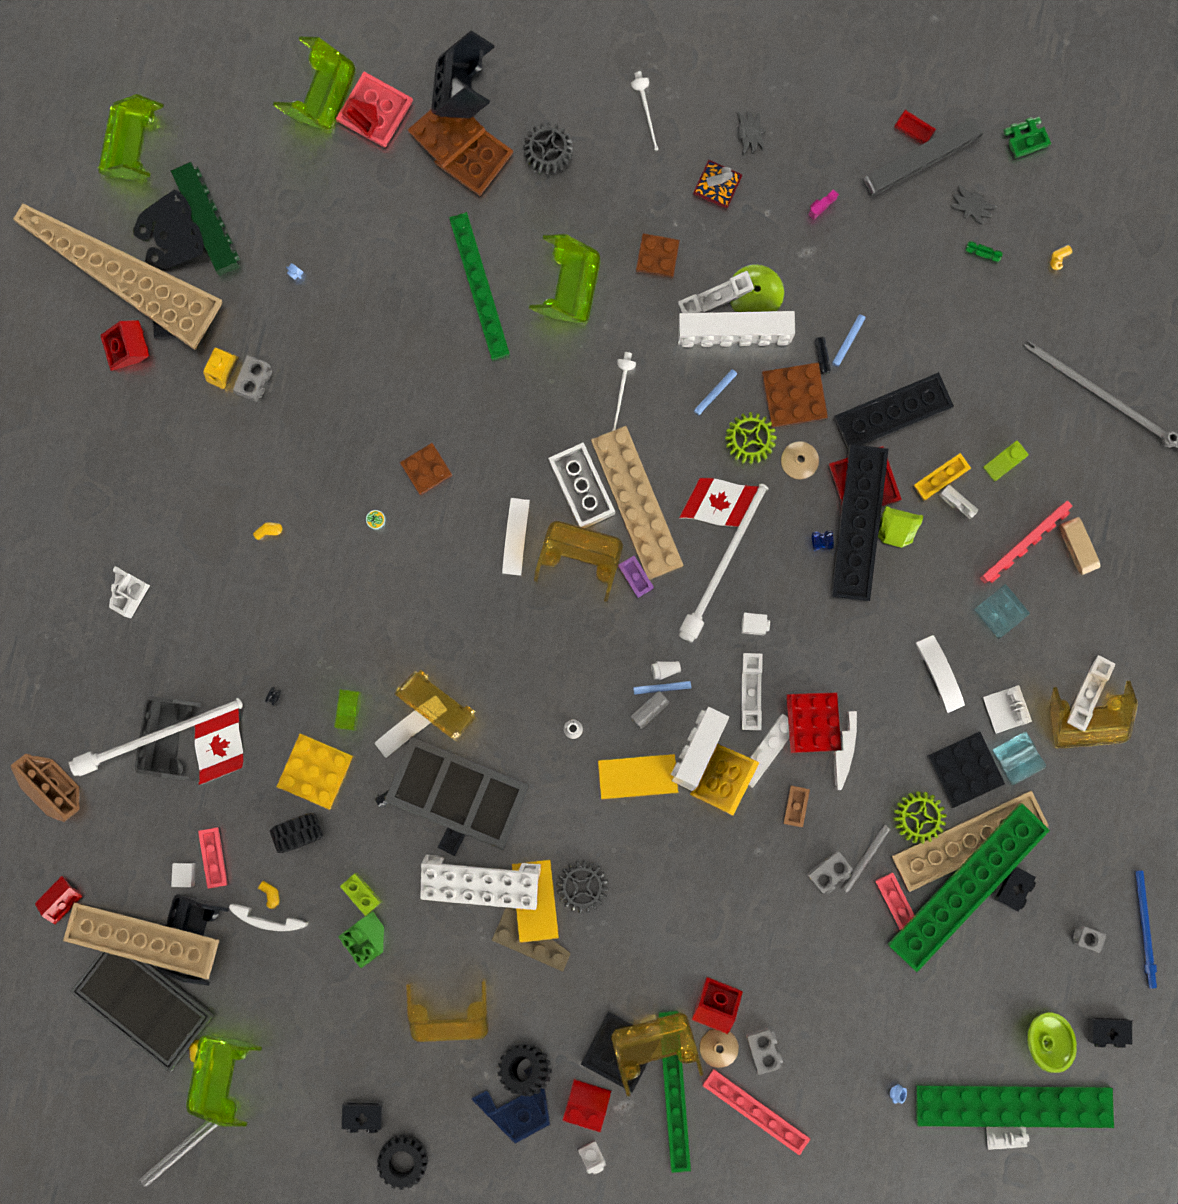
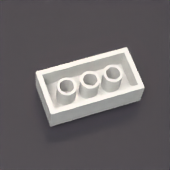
(581, 486)
(700, 749)

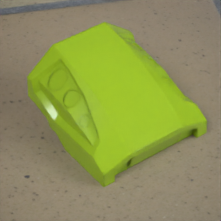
(898, 527)

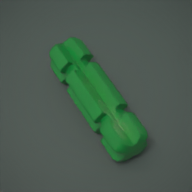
(984, 251)

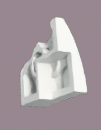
(954, 499)
(126, 593)

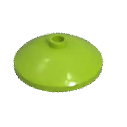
(770, 294)
(1052, 1042)

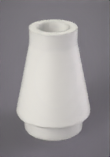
(665, 669)
(573, 735)

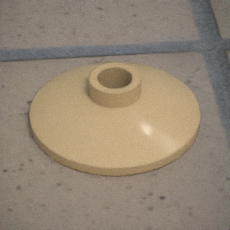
(798, 469)
(708, 1048)

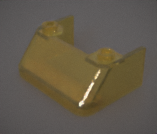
(583, 546)
(436, 705)
(1107, 726)
(473, 1027)
(654, 1041)

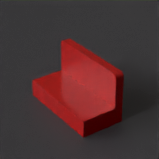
(57, 900)

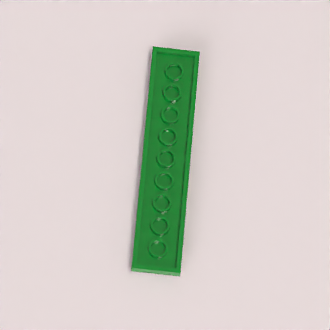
(968, 887)
(1014, 1106)

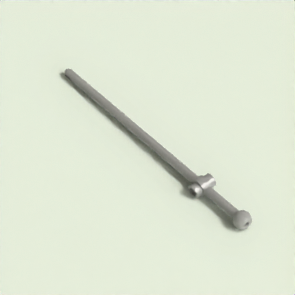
(1106, 396)

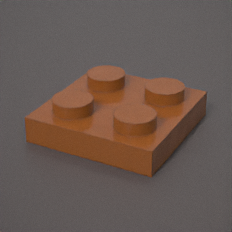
(657, 255)
(426, 469)

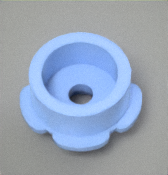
(294, 271)
(898, 1094)

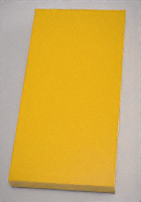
(637, 776)
(542, 922)

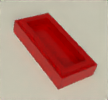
(914, 127)

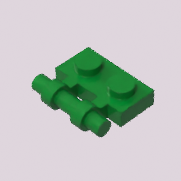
(1030, 141)

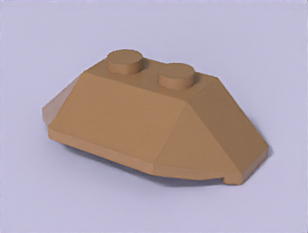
(47, 786)

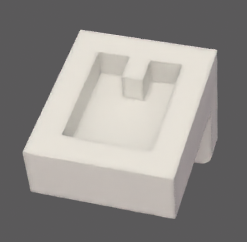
(592, 1157)

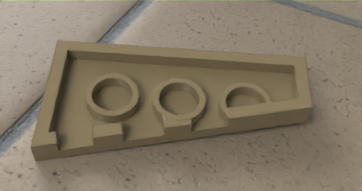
(545, 951)

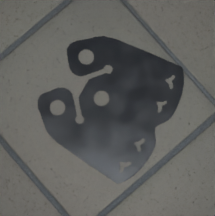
(178, 227)

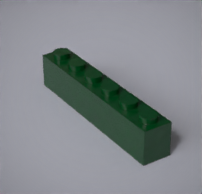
(204, 216)

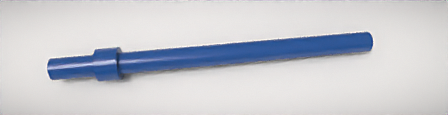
(1150, 967)

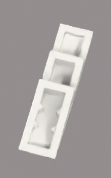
(843, 758)

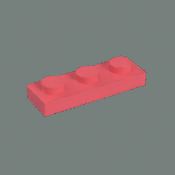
(213, 858)
(895, 899)

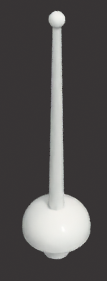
(640, 84)
(626, 365)

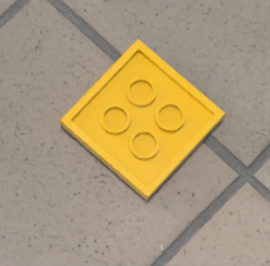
(315, 771)
(725, 779)

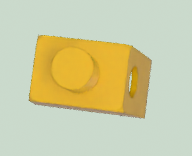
(220, 367)

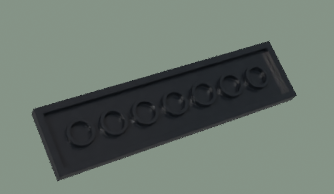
(859, 522)

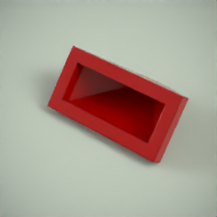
(362, 115)

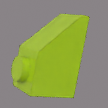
(1006, 460)

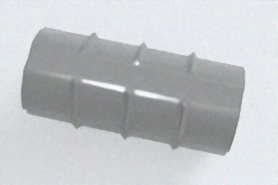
(650, 710)

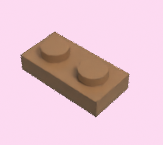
(796, 806)

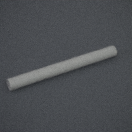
(866, 858)

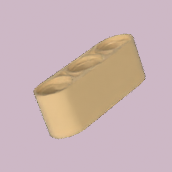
(1079, 546)

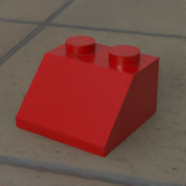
(124, 344)
(717, 1005)
(587, 1105)

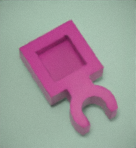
(818, 207)

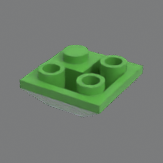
(364, 939)

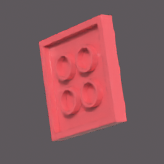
(390, 107)

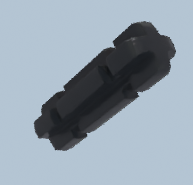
(822, 355)

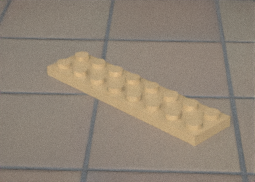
(637, 503)
(954, 846)
(141, 940)

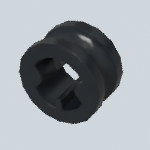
(273, 696)

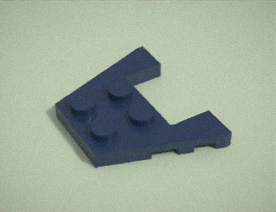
(518, 1117)

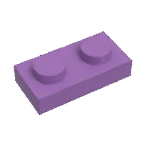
(635, 576)

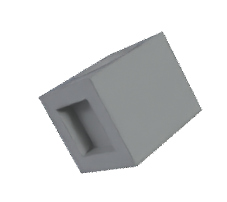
(1097, 939)

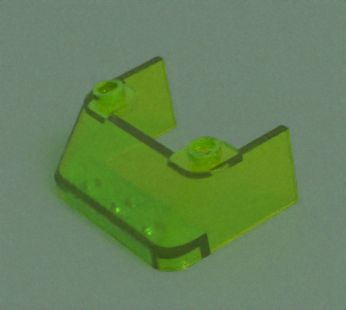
(327, 88)
(124, 137)
(575, 280)
(213, 1077)

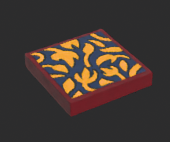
(720, 194)

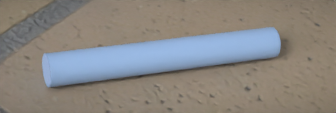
(849, 339)
(715, 392)
(662, 687)

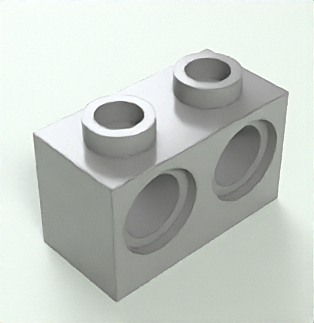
(247, 377)
(827, 868)
(759, 1052)

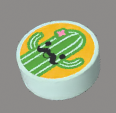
(375, 519)

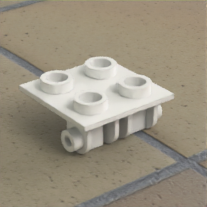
(1007, 709)
(1006, 1137)

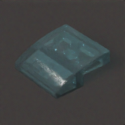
(1002, 611)
(1019, 758)

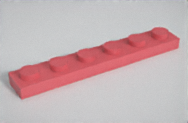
(1021, 548)
(756, 1112)

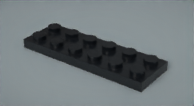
(894, 411)

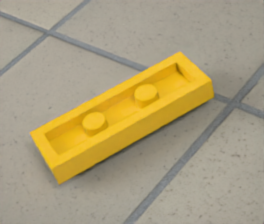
(942, 477)

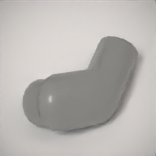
(721, 178)

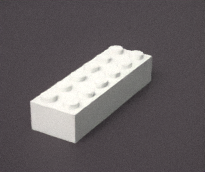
(736, 327)

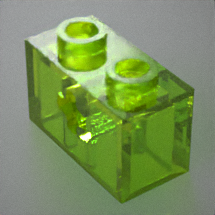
(348, 710)

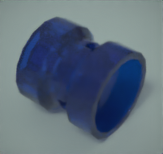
(822, 540)

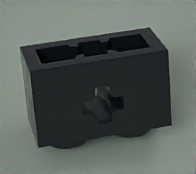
(1006, 894)
(1100, 1026)
(371, 1111)

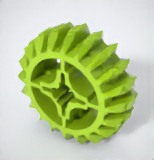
(757, 443)
(923, 809)

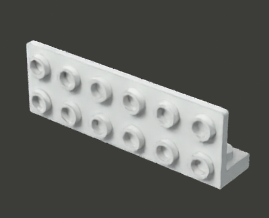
(479, 884)

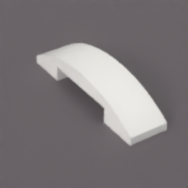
(718, 296)
(515, 536)
(941, 673)
(751, 692)
(1089, 693)
(401, 733)
(244, 913)

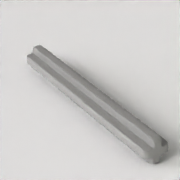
(177, 1153)

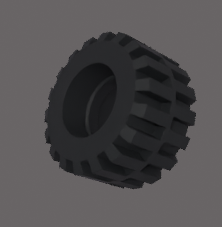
(296, 833)
(510, 1065)
(396, 1178)

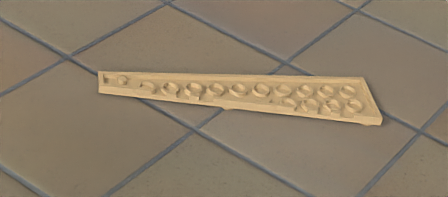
(160, 296)

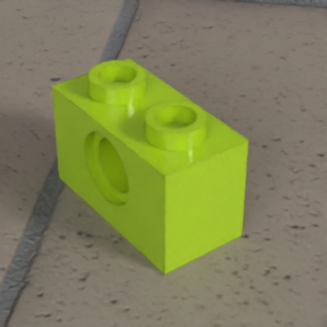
(361, 894)

